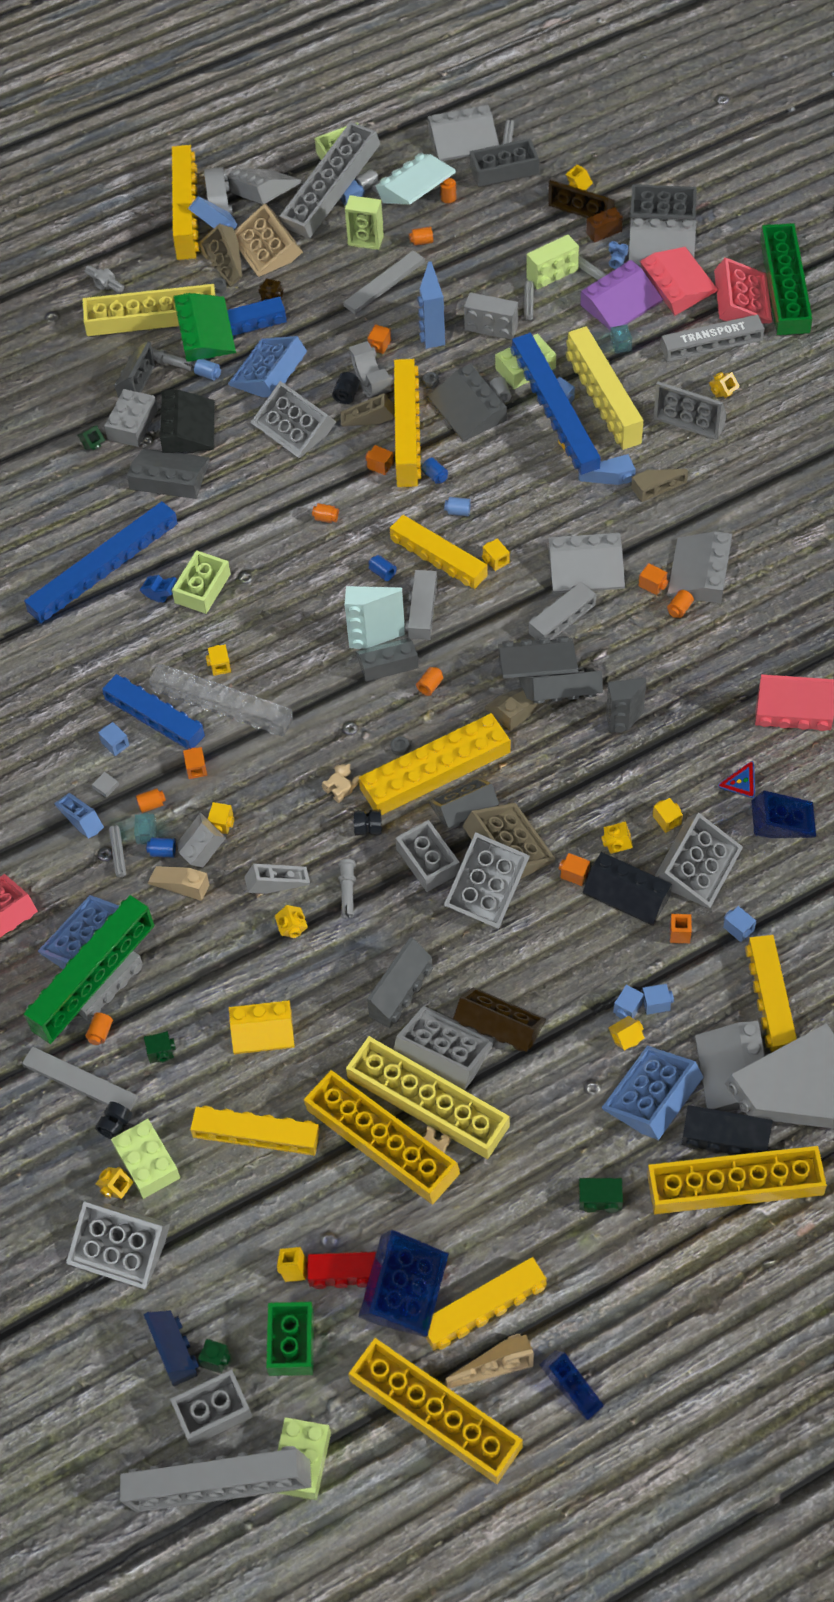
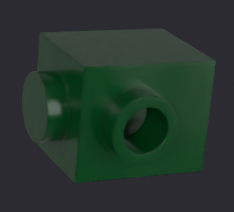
(91, 438)
(159, 1047)
(214, 1356)

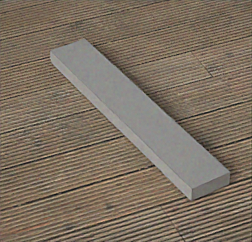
(384, 282)
(78, 1079)

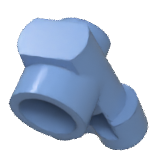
(618, 254)

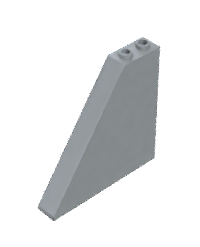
(791, 1082)

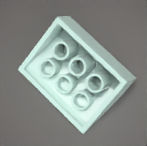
(413, 179)
(373, 615)

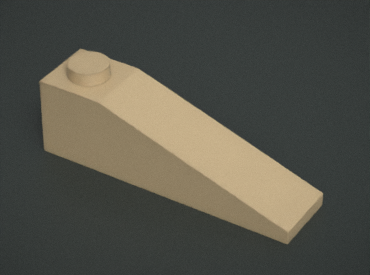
(502, 1359)

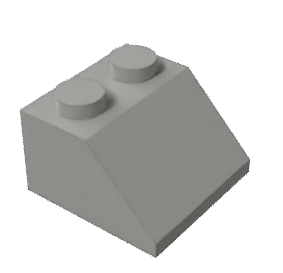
(200, 841)

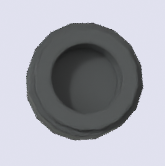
(219, 284)
(430, 380)
(400, 746)

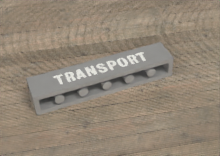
(712, 338)

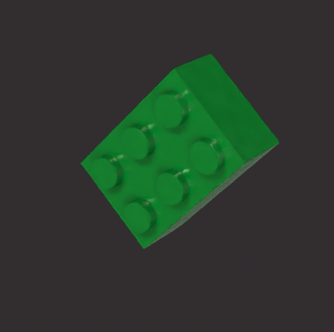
(290, 1339)

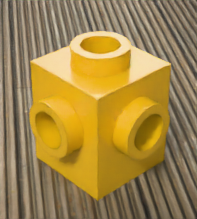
(723, 384)
(617, 837)
(291, 921)
(114, 1182)

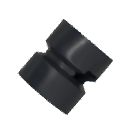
(346, 388)
(367, 822)
(115, 1118)

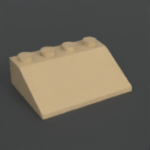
(266, 242)

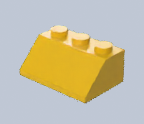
(261, 1027)

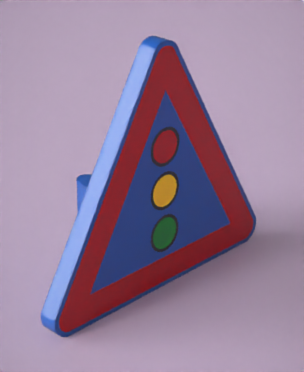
(741, 781)

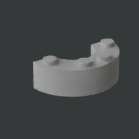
(217, 186)
(372, 380)

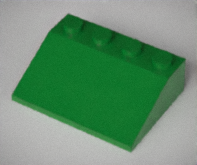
(204, 326)

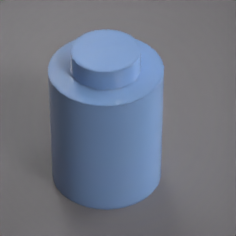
(207, 369)
(458, 506)

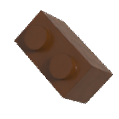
(604, 225)

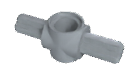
(104, 279)

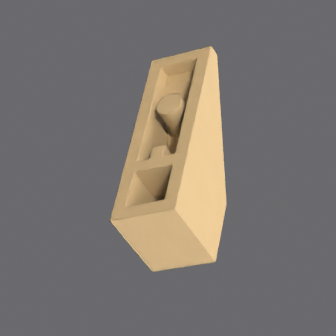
(181, 881)

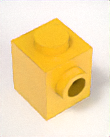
(579, 178)
(495, 554)
(218, 660)
(667, 814)
(221, 817)
(627, 1032)
(292, 1264)

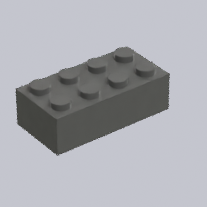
(504, 162)

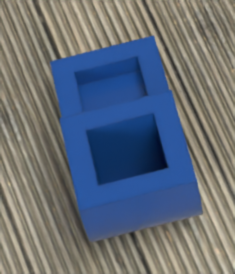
(158, 588)

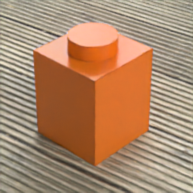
(380, 338)
(379, 460)
(653, 579)
(195, 763)
(574, 869)
(680, 928)

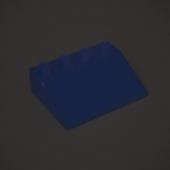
(403, 1284)

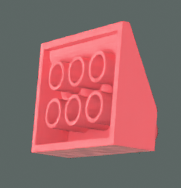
(678, 278)
(741, 292)
(795, 702)
(14, 905)

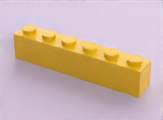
(438, 552)
(771, 992)
(255, 1130)
(485, 1303)

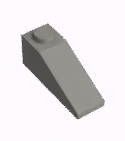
(274, 878)

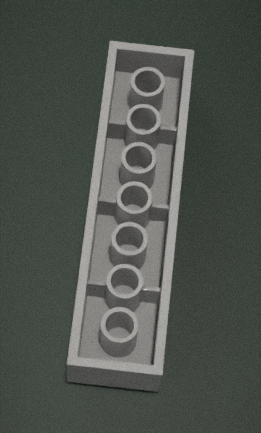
(330, 180)
(215, 1479)

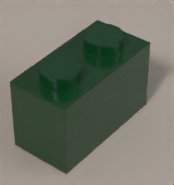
(600, 1194)

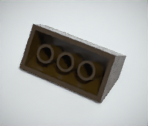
(577, 200)
(498, 1019)

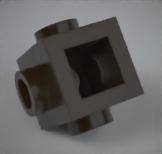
(270, 289)

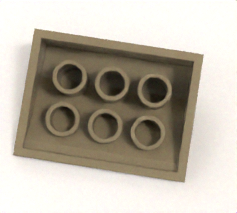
(510, 827)

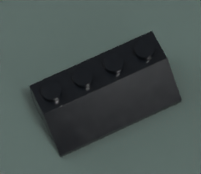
(627, 888)
(725, 1131)

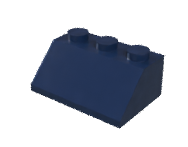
(172, 1346)

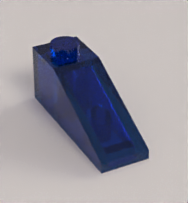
(571, 1383)

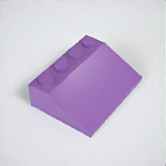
(620, 296)

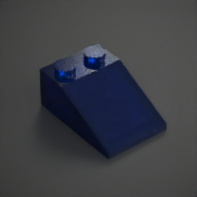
(782, 816)

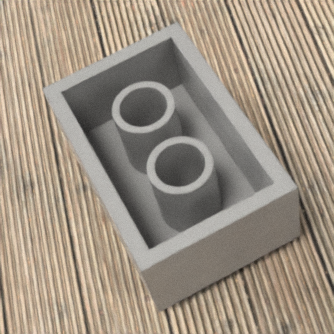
(491, 316)
(131, 417)
(427, 855)
(211, 1408)

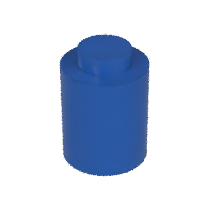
(435, 470)
(382, 567)
(161, 847)

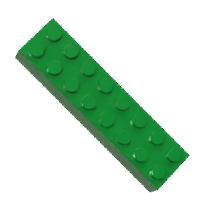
(786, 279)
(89, 969)

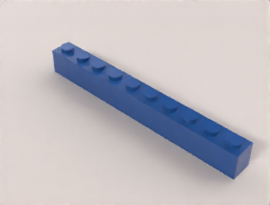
(555, 404)
(101, 562)

